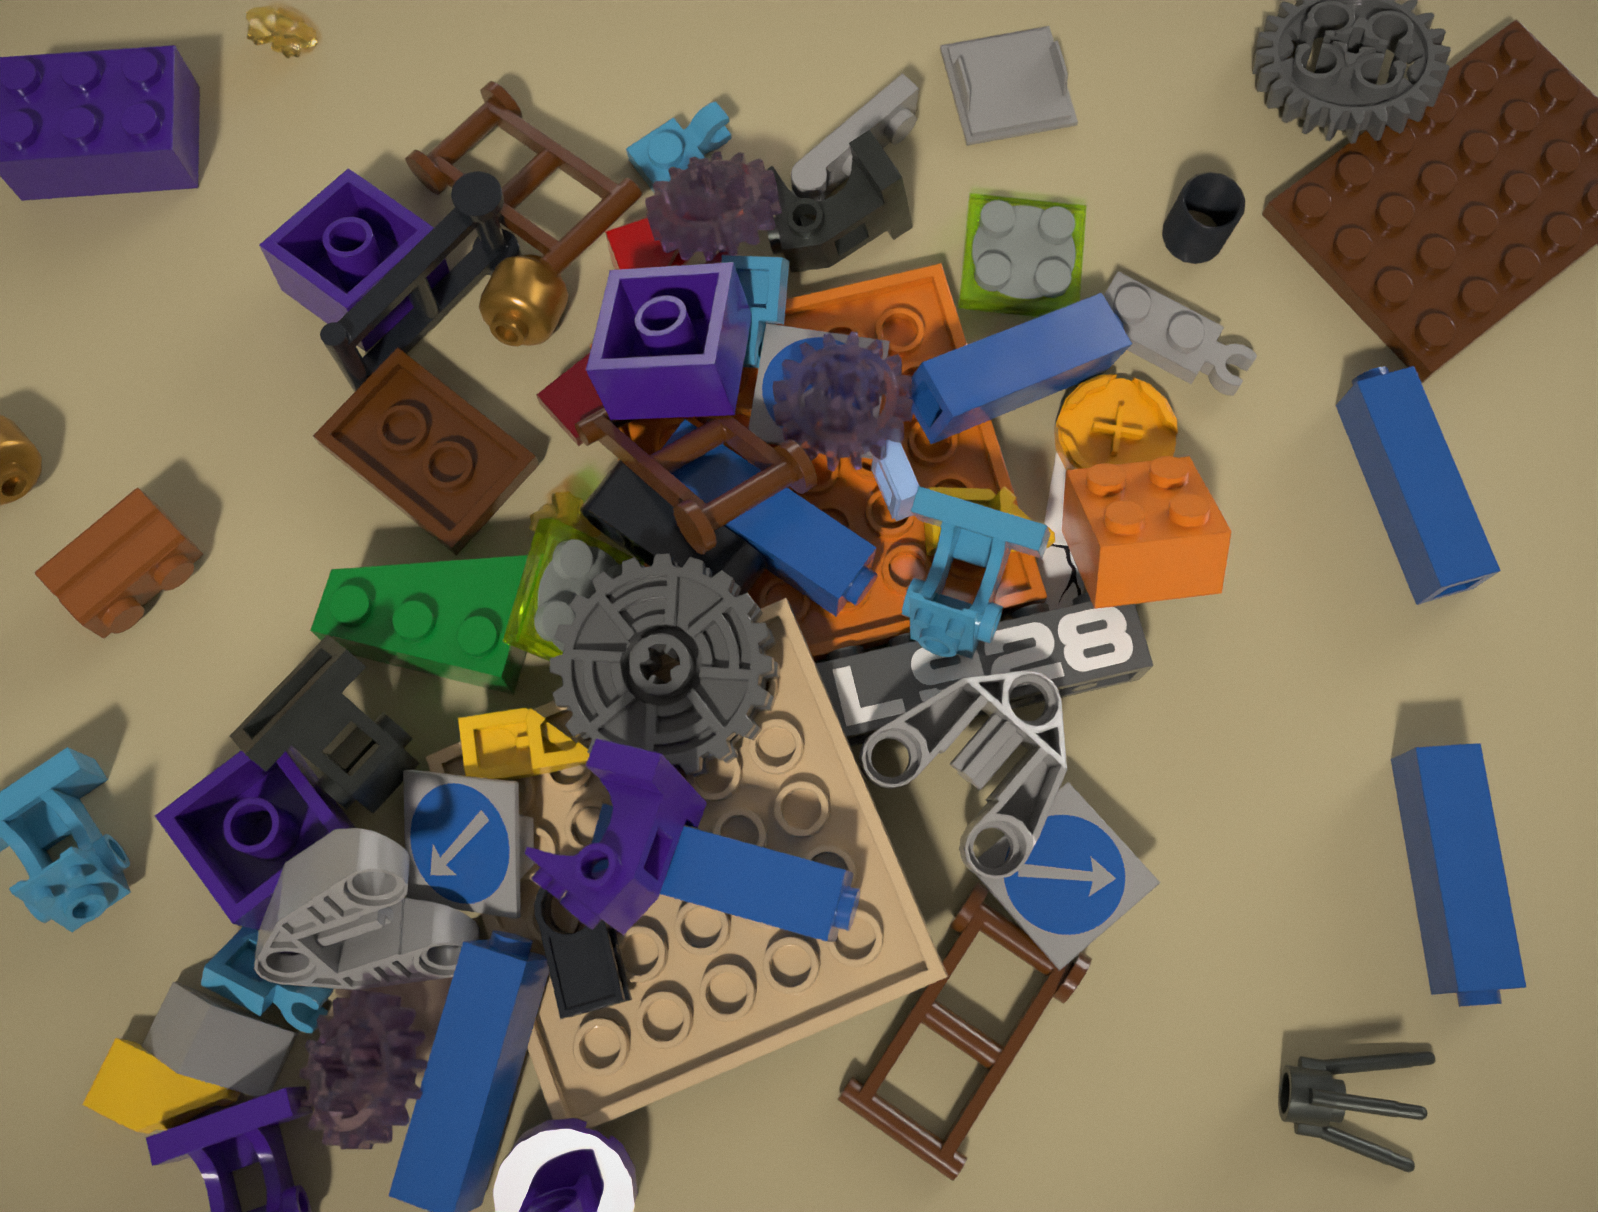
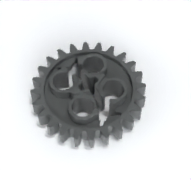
(1344, 86)

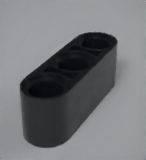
(646, 526)

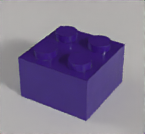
(343, 248)
(670, 342)
(245, 827)

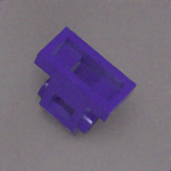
(646, 822)
(237, 1140)

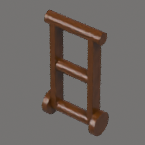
(501, 110)
(697, 521)
(970, 918)

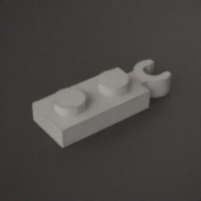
(1175, 335)

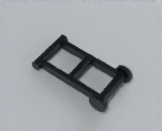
(476, 203)

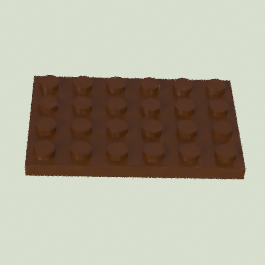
(1459, 211)

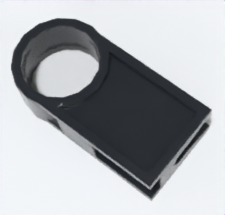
(583, 965)

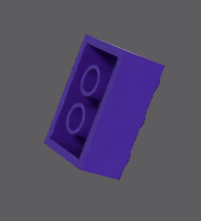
(98, 123)

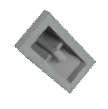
(218, 1042)

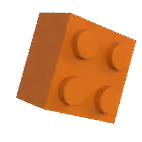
(1144, 531)

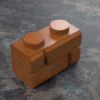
(120, 565)

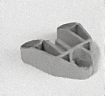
(1024, 795)
(346, 921)

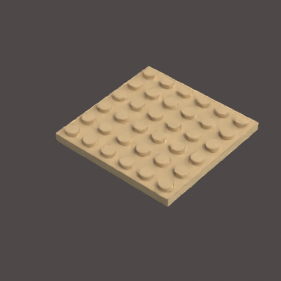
(702, 980)

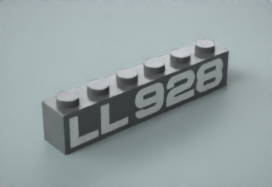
(1070, 645)

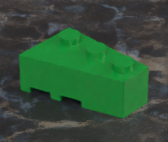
(429, 617)

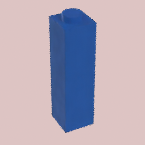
(1016, 367)
(1415, 484)
(789, 532)
(1457, 873)
(755, 883)
(471, 1075)

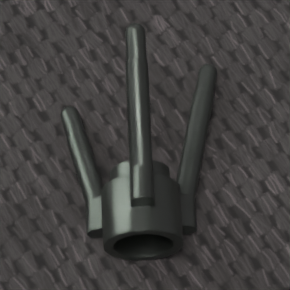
(1313, 1099)

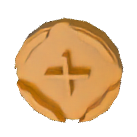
(1114, 424)

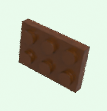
(426, 450)

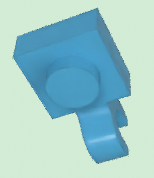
(673, 146)
(765, 290)
(234, 978)

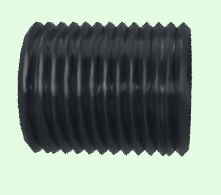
(1217, 198)

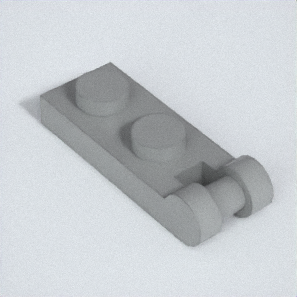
(829, 164)

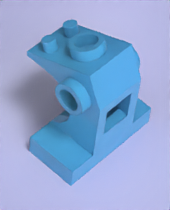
(976, 537)
(41, 813)

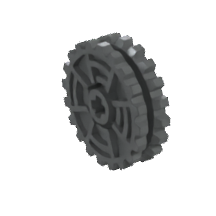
(621, 642)

